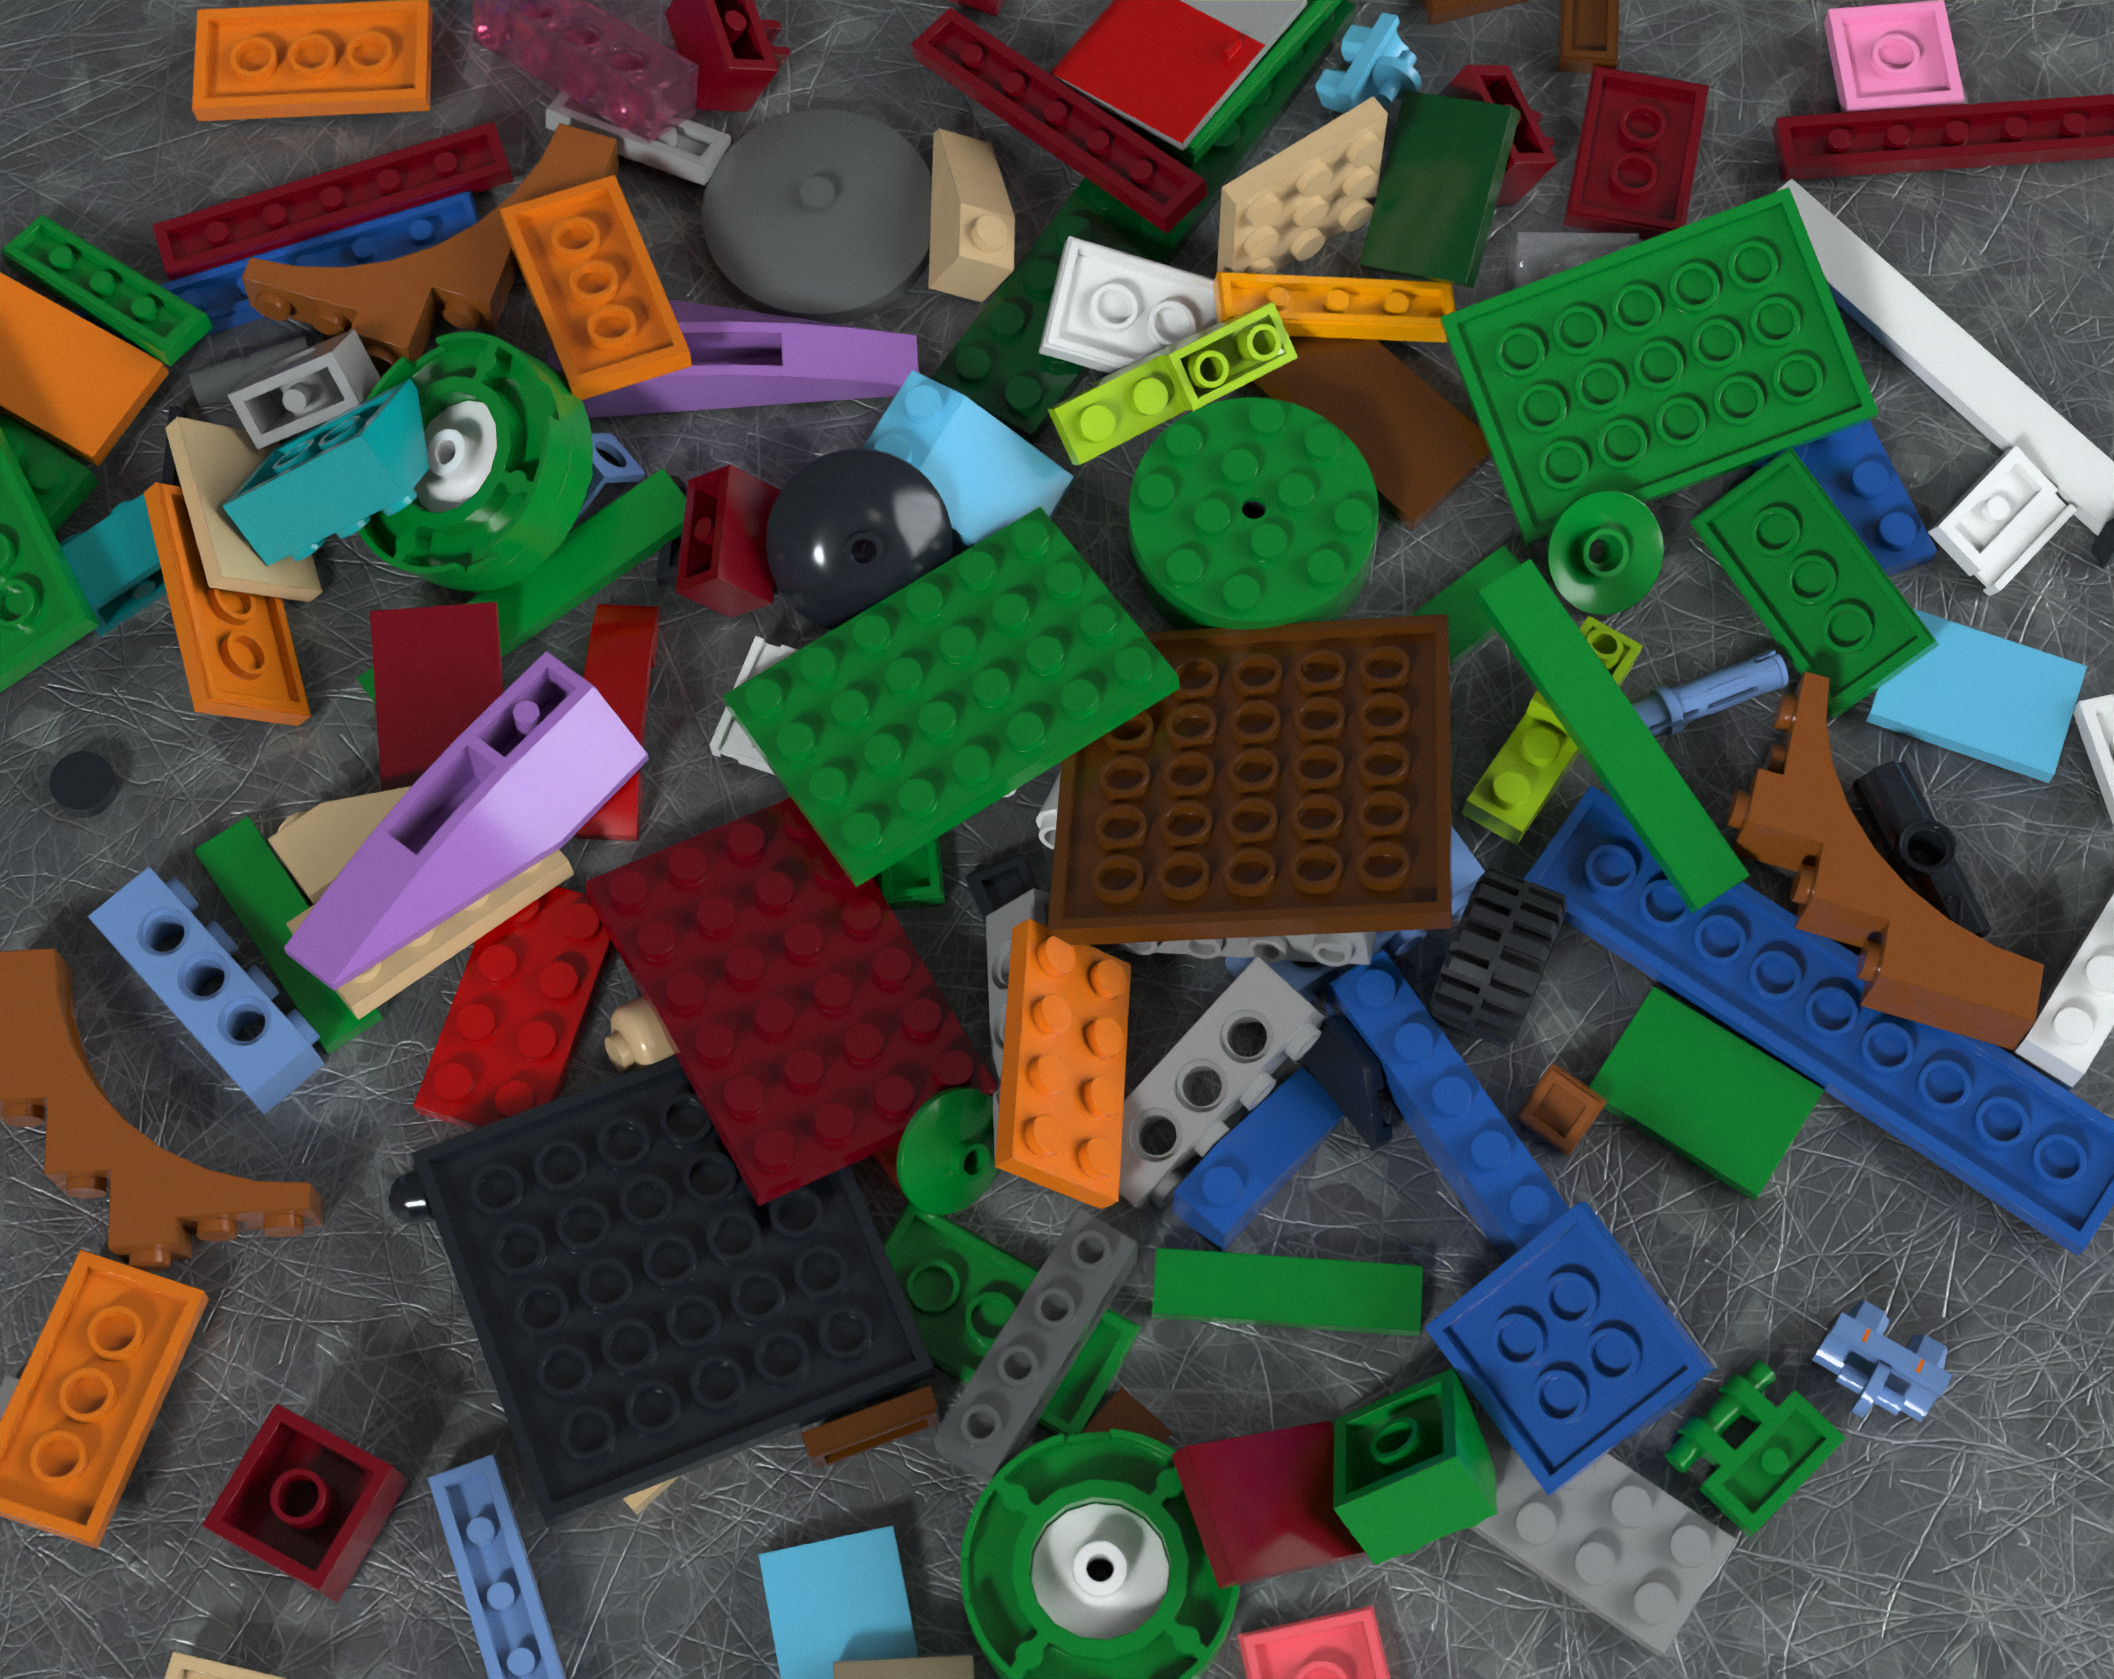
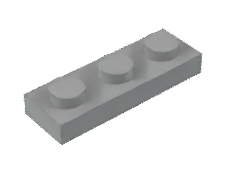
(685, 151)

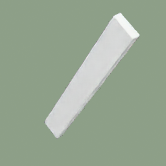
(1957, 365)

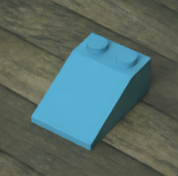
(970, 458)

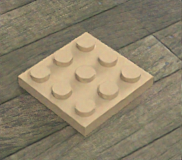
(1303, 194)

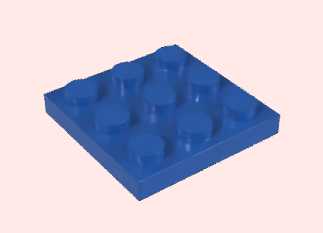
(1568, 1348)

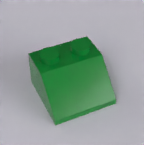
(1412, 1468)

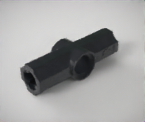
(1906, 822)

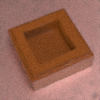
(1561, 1109)

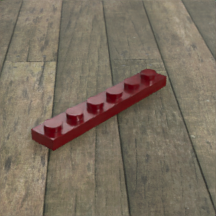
(1059, 120)
(1945, 137)
(333, 200)

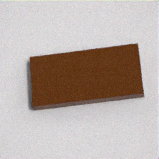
(1402, 426)

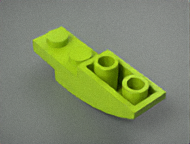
(1172, 382)
(1540, 749)

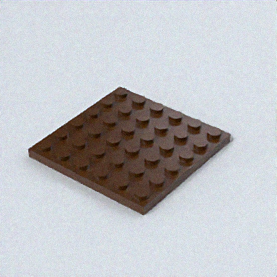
(1269, 792)

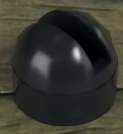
(409, 1199)

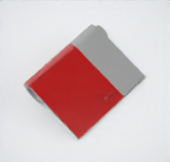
(1172, 59)

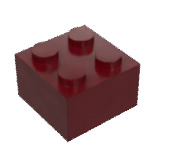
(306, 1502)

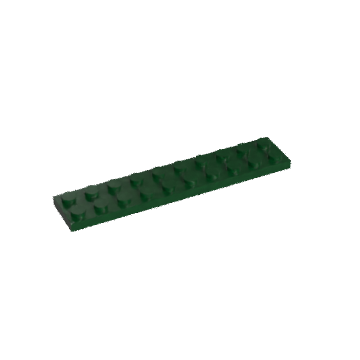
(999, 355)

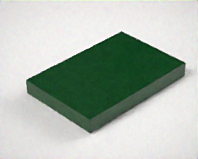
(1439, 188)

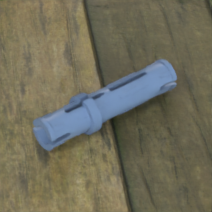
(1672, 708)

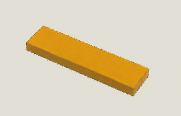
(1340, 305)

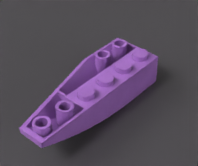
(764, 361)
(473, 820)

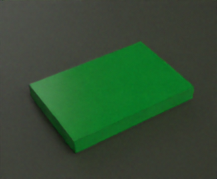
(1705, 1093)

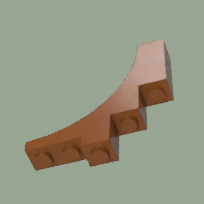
(459, 279)
(1910, 953)
(92, 1148)

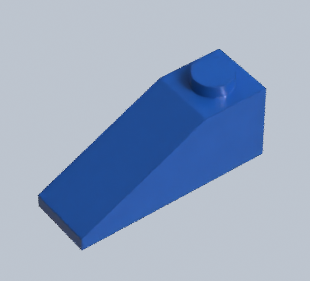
(1256, 1160)

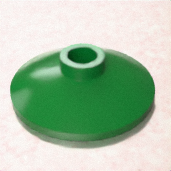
(1629, 555)
(948, 1151)

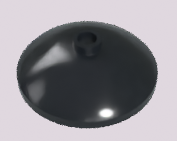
(845, 500)

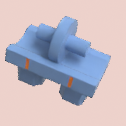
(1881, 1369)

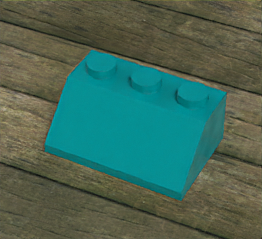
(334, 477)

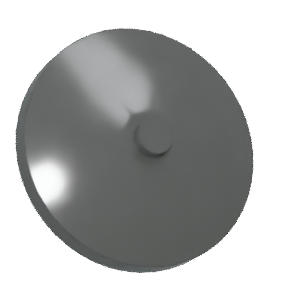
(819, 216)

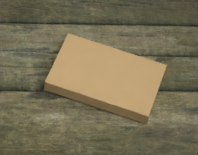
(211, 467)

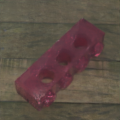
(592, 61)

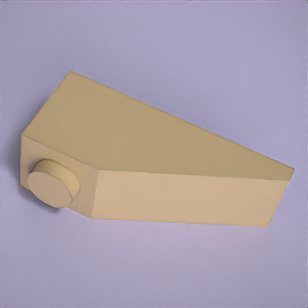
(969, 218)
(324, 839)

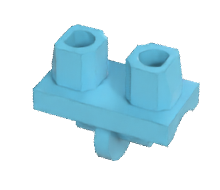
(1378, 68)

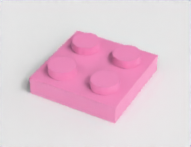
(1893, 56)

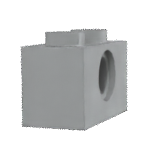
(304, 389)

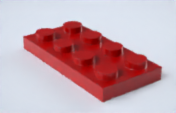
(518, 1013)

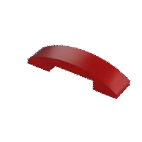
(619, 667)

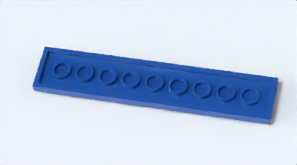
(1800, 1003)

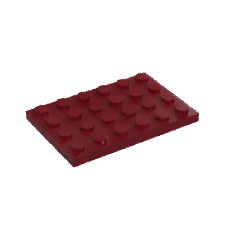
(785, 996)

